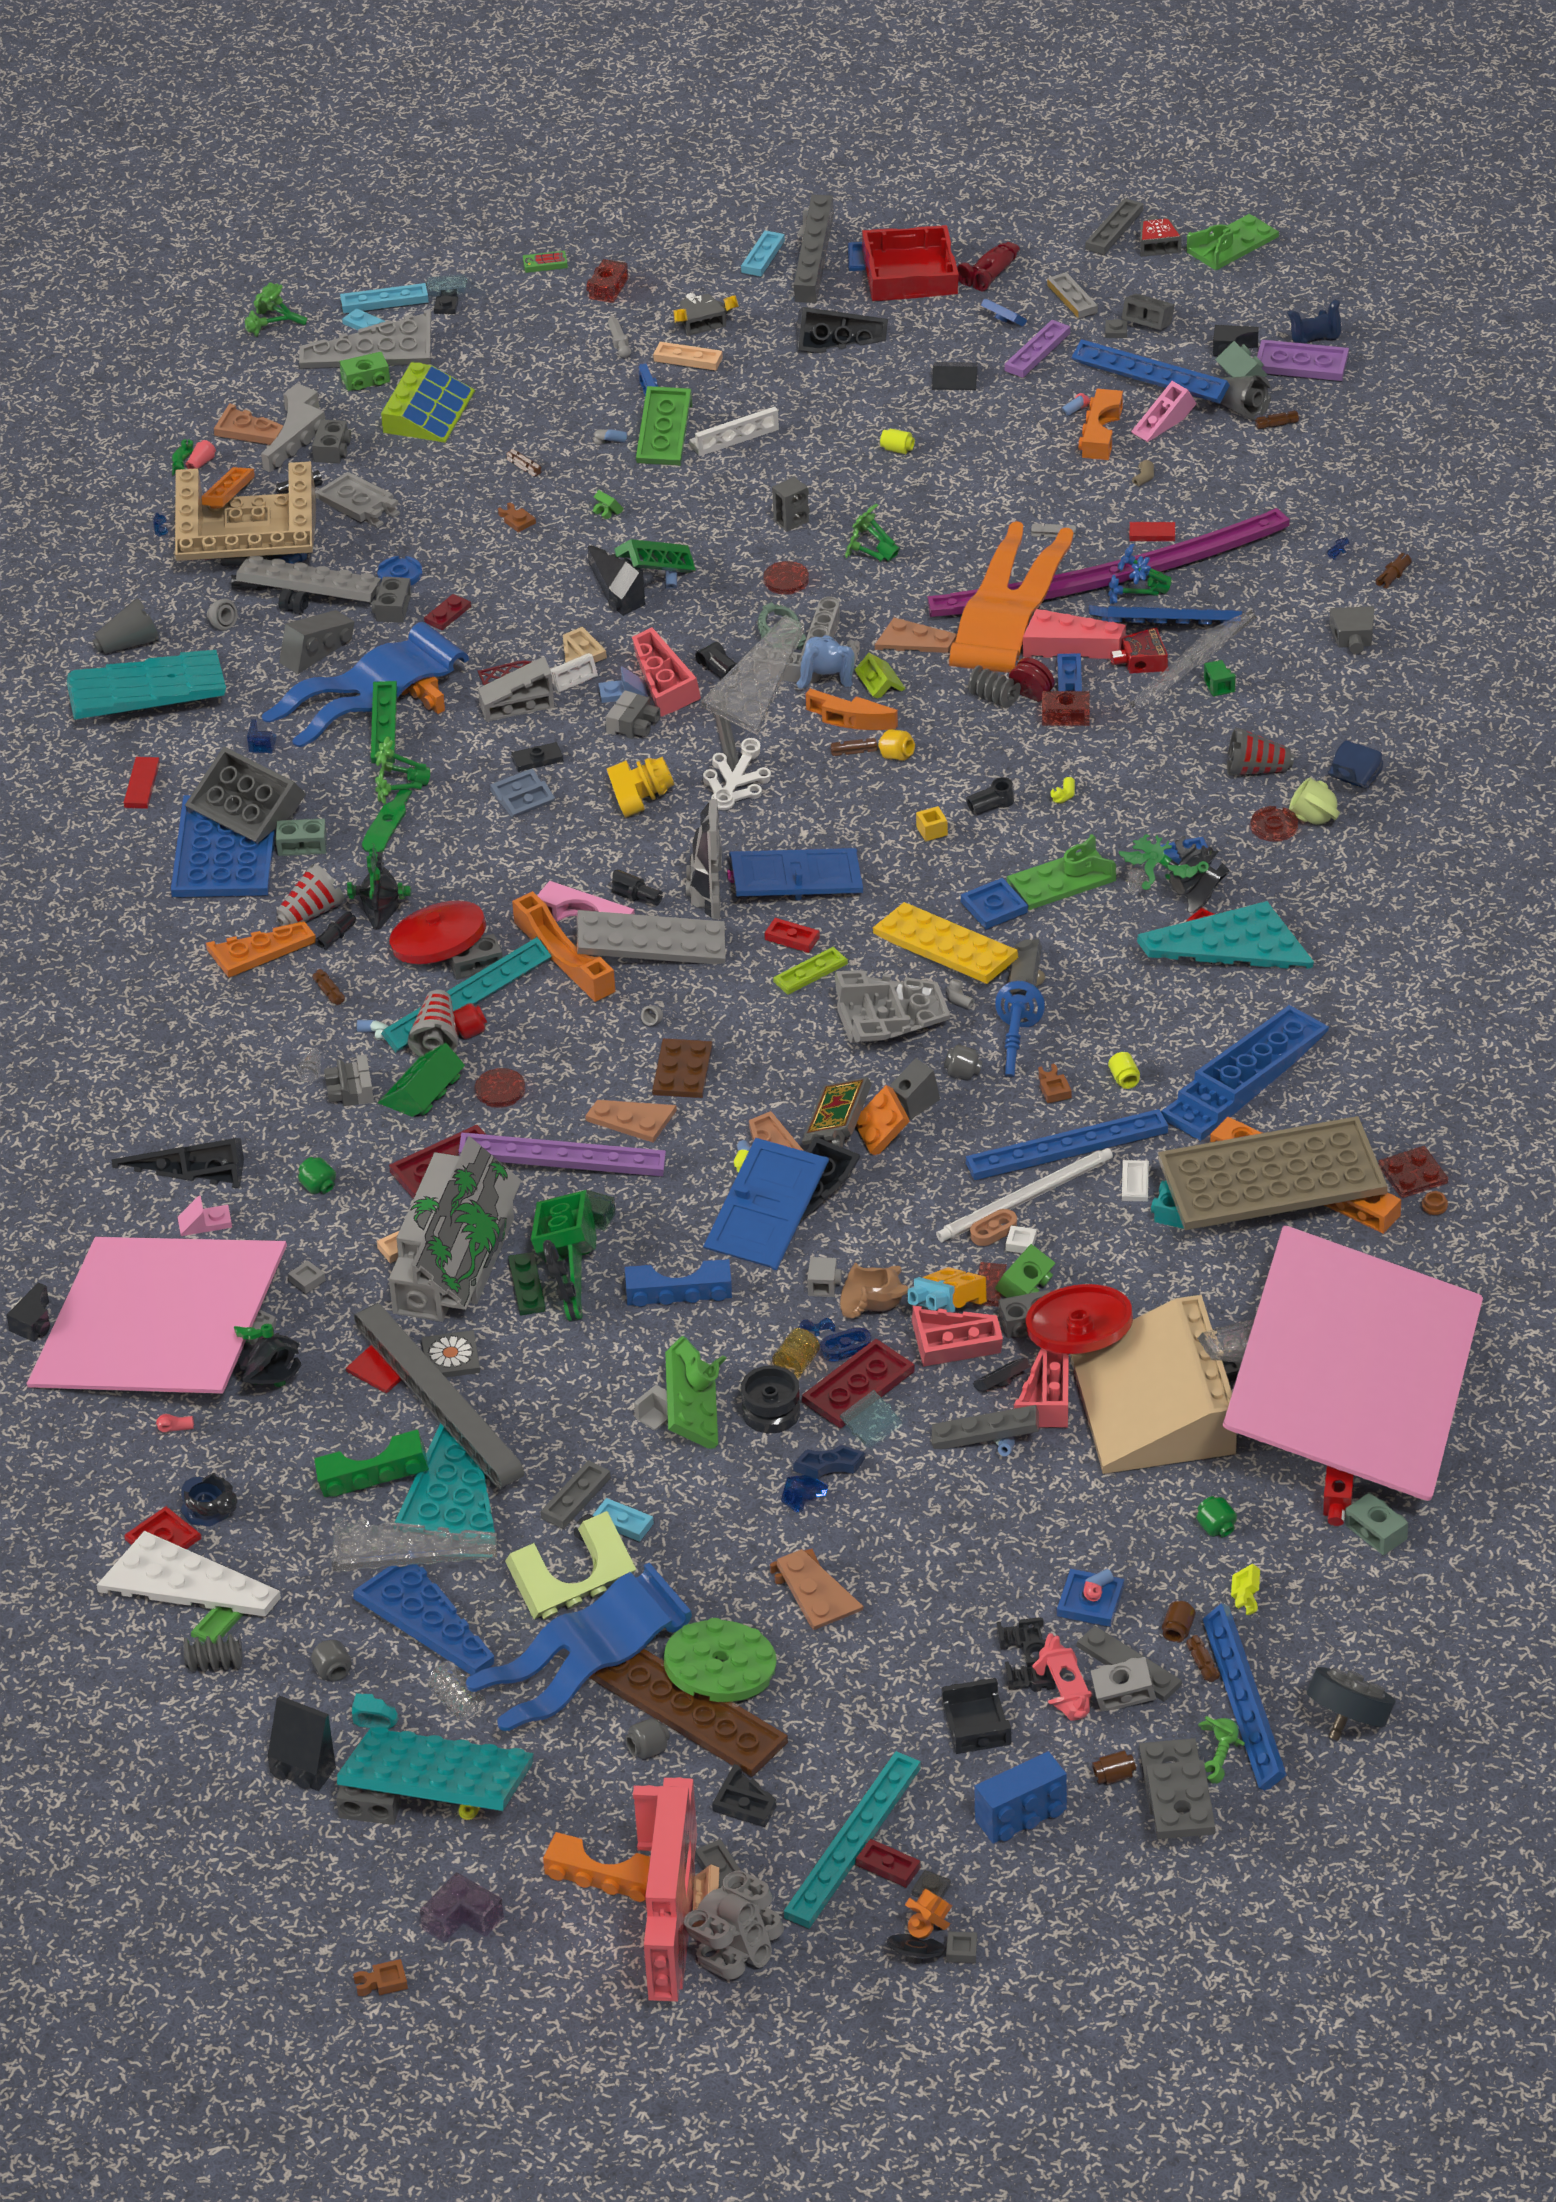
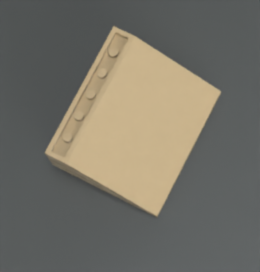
(245, 523)
(1156, 1392)

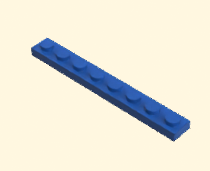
(1149, 370)
(1066, 1144)
(1244, 1697)

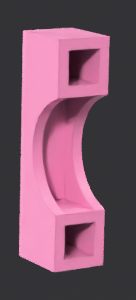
(566, 902)

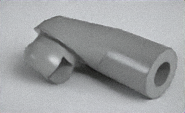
(956, 995)

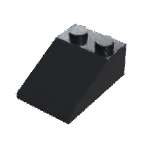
(301, 1745)

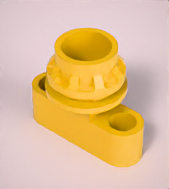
(635, 784)

